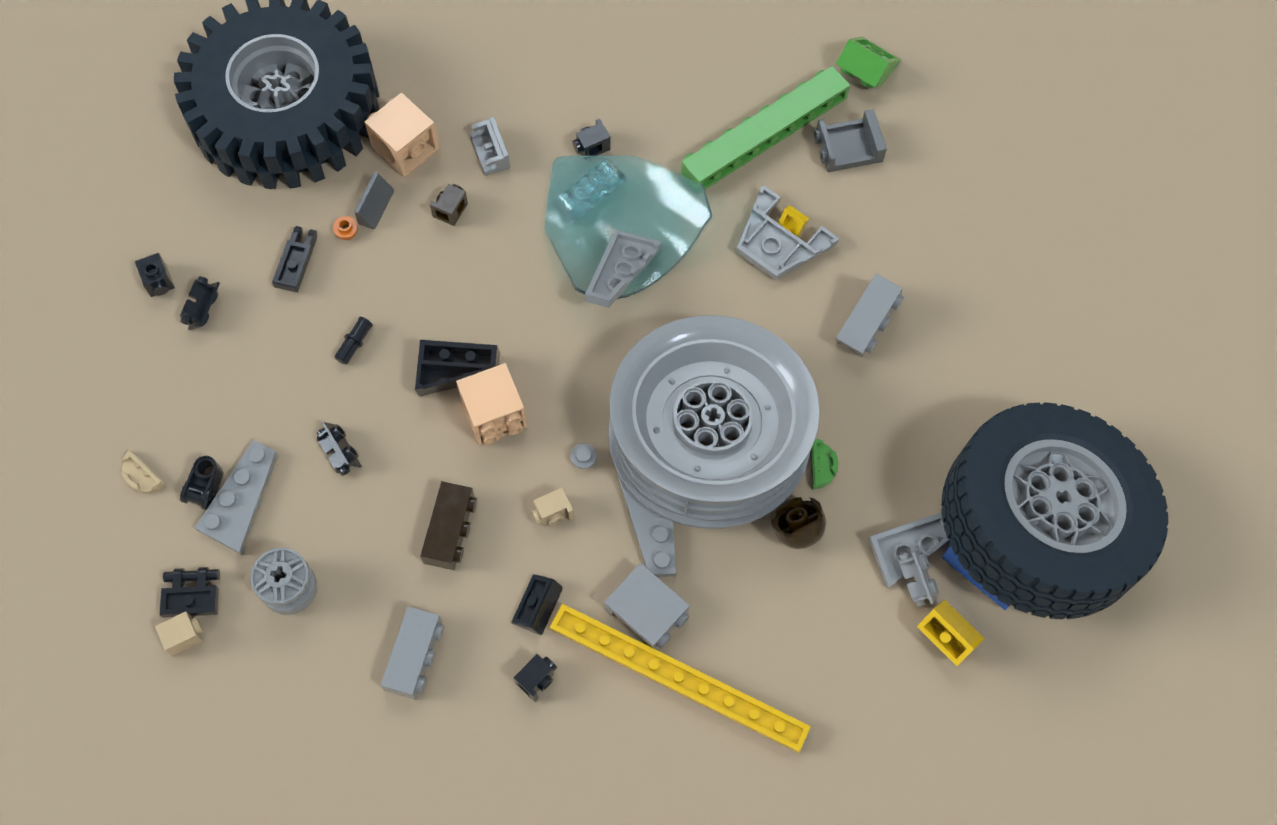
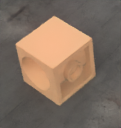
(402, 134)
(492, 404)

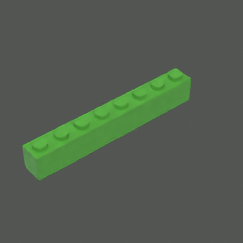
(766, 128)

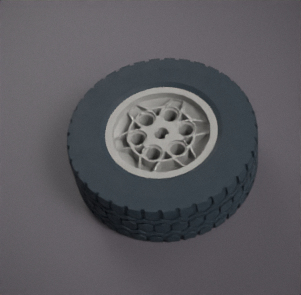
(1054, 511)

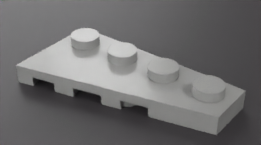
(619, 266)
(234, 506)
(653, 534)

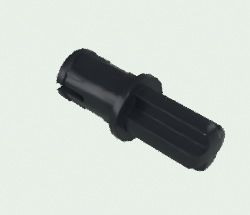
(353, 340)

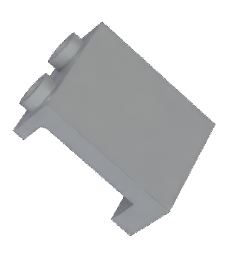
(648, 606)

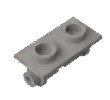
(923, 586)

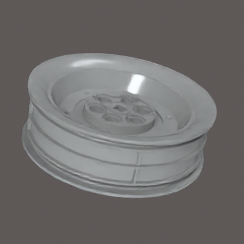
(729, 479)

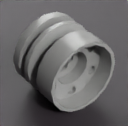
(290, 593)

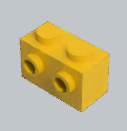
(950, 632)

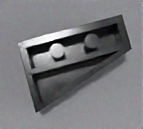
(446, 362)

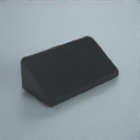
(537, 604)

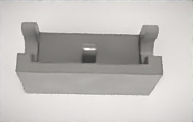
(490, 147)

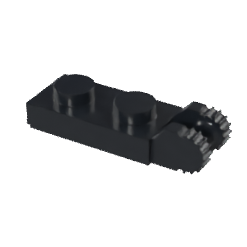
(294, 260)

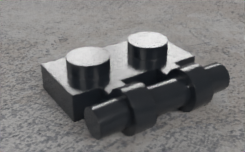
(194, 600)

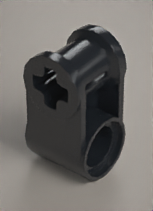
(202, 488)

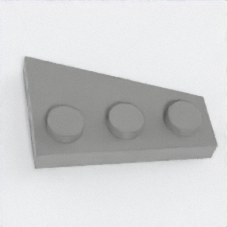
(888, 545)

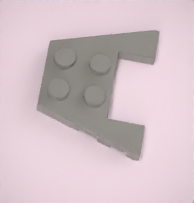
(773, 246)

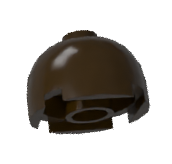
(799, 523)

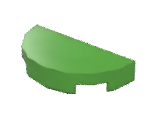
(823, 464)

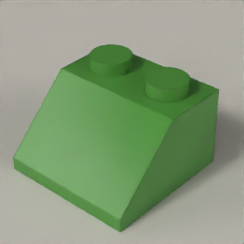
(867, 62)

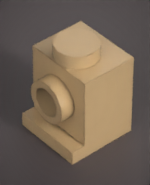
(552, 508)

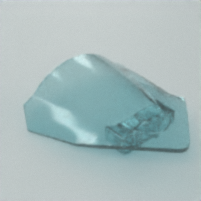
(626, 194)

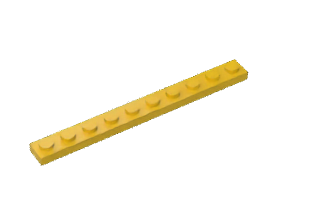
(680, 678)

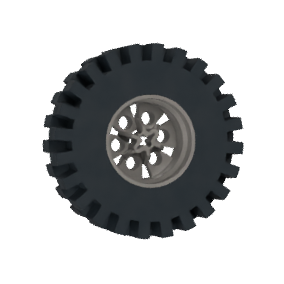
(241, 124)

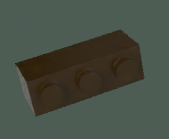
(448, 526)

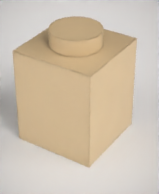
(179, 633)

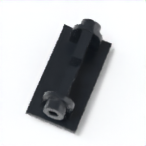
(196, 313)
(333, 438)

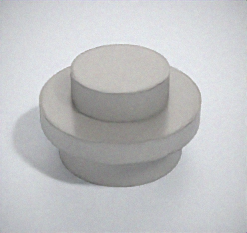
(583, 456)

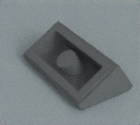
(373, 201)

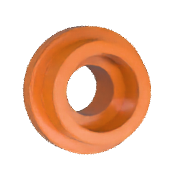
(348, 233)

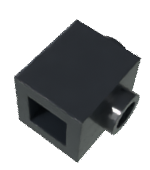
(154, 275)

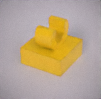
(793, 220)

